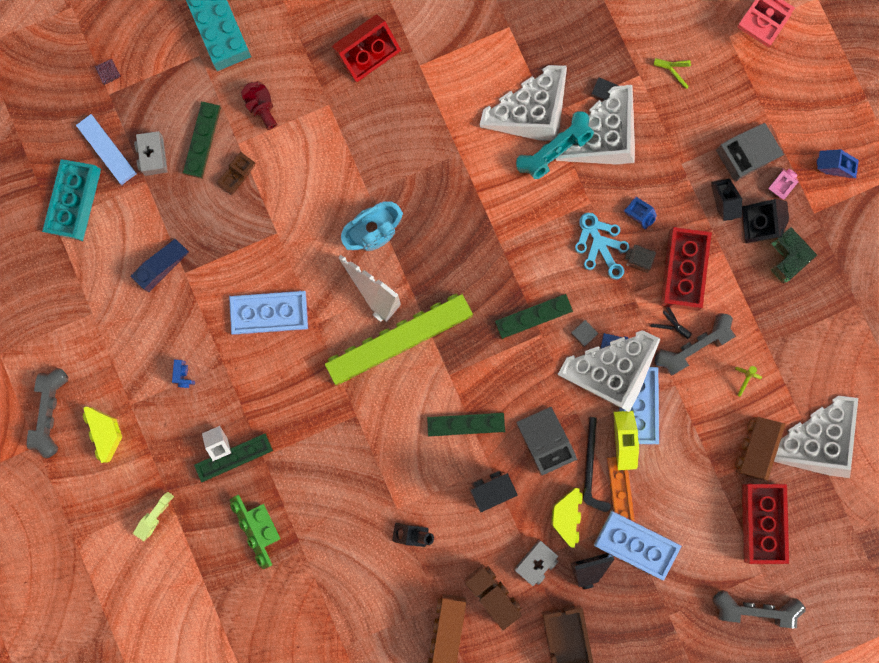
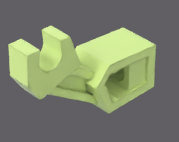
(149, 521)

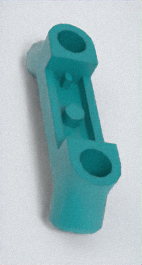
(538, 163)

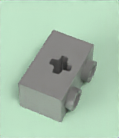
(157, 162)
(526, 566)

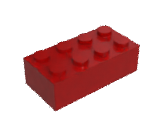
(686, 269)
(765, 523)

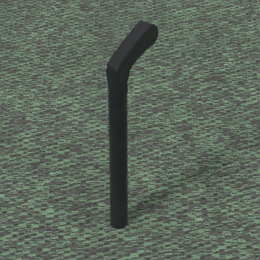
(587, 494)

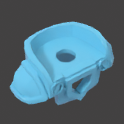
(384, 214)

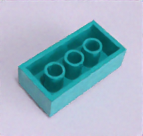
(219, 32)

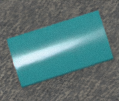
(71, 199)

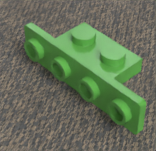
(258, 529)

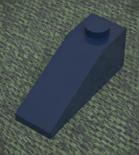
(159, 265)

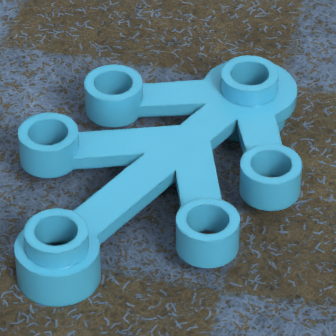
(600, 242)

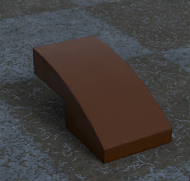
(236, 173)

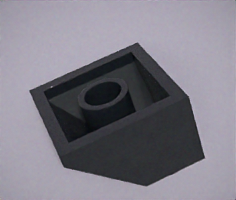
(765, 220)
(591, 570)

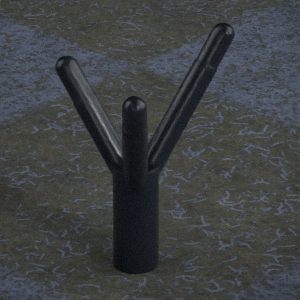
(679, 328)

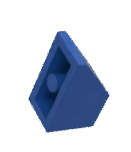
(837, 163)

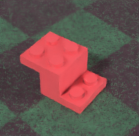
(766, 20)

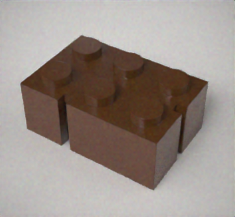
(493, 596)
(567, 635)

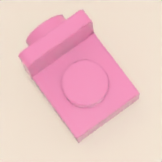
(784, 183)

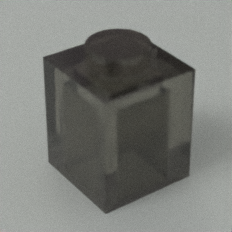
(640, 258)

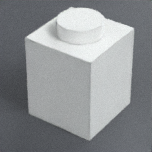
(216, 443)

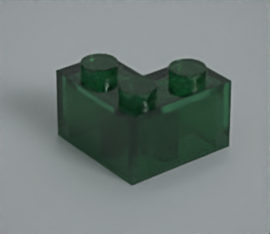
(795, 253)

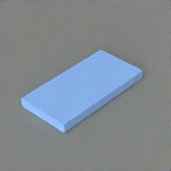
(268, 312)
(647, 409)
(637, 545)

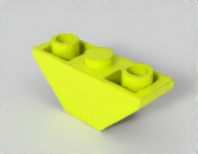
(104, 433)
(626, 440)
(566, 516)

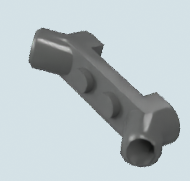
(720, 335)
(39, 438)
(784, 617)

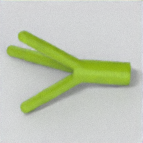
(668, 65)
(751, 372)

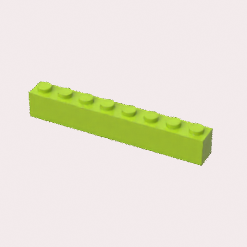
(399, 339)

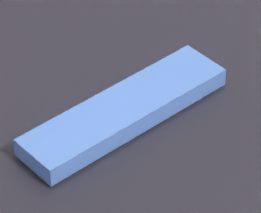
(106, 149)

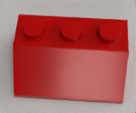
(366, 48)

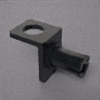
(413, 535)

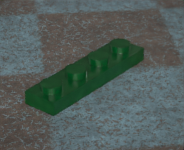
(201, 140)
(534, 316)
(466, 424)
(239, 456)

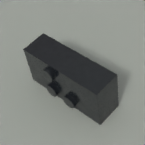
(492, 491)

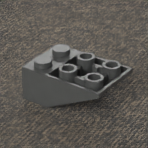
(749, 151)
(546, 441)

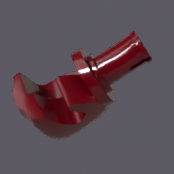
(259, 102)

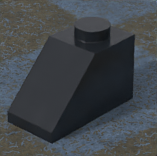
(727, 199)

